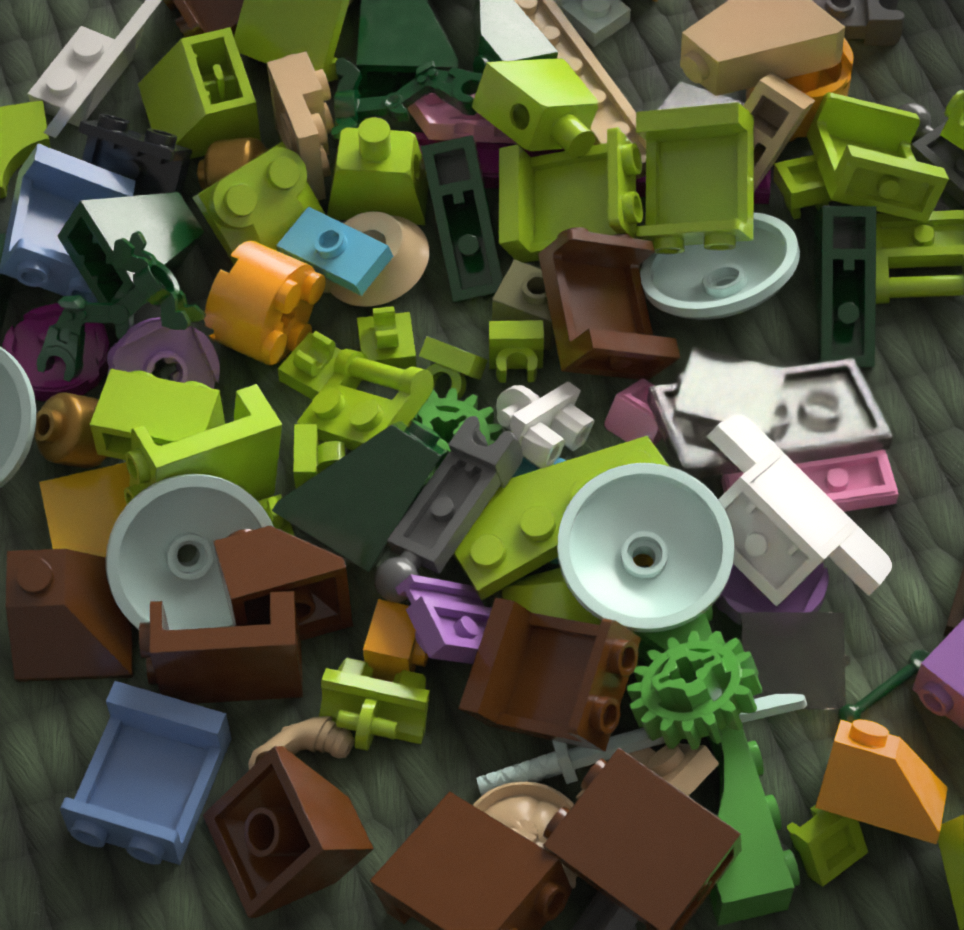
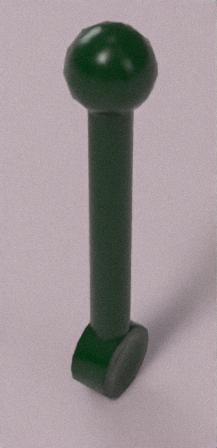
(853, 712)

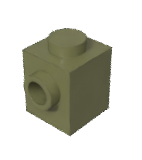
(523, 298)

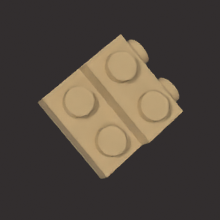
(302, 115)

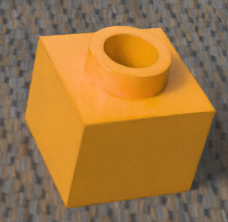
(392, 642)

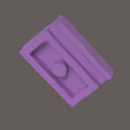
(445, 617)

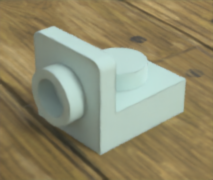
(595, 18)

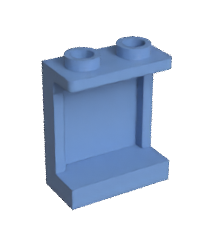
(43, 200)
(148, 775)

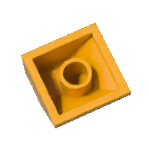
(882, 782)

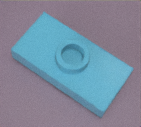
(336, 250)

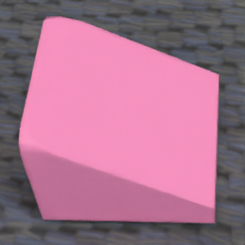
(631, 415)

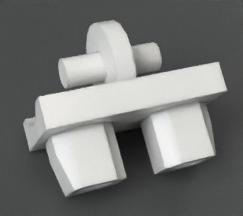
(544, 422)

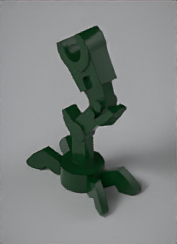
(353, 105)
(153, 285)

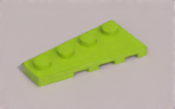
(524, 518)

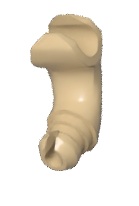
(312, 735)

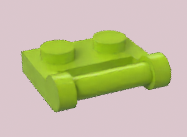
(919, 244)
(358, 416)

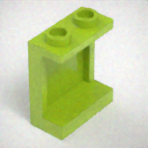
(287, 27)
(869, 158)
(698, 177)
(564, 192)
(237, 451)

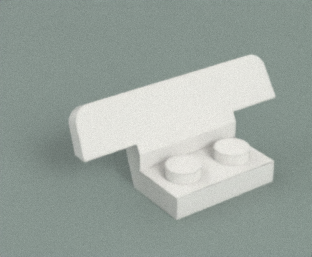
(87, 71)
(786, 521)

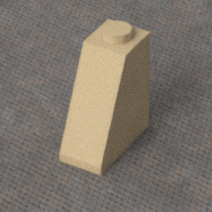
(758, 37)

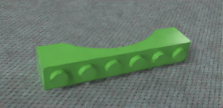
(762, 873)

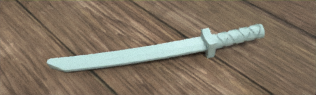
(566, 760)

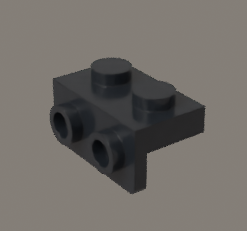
(148, 159)

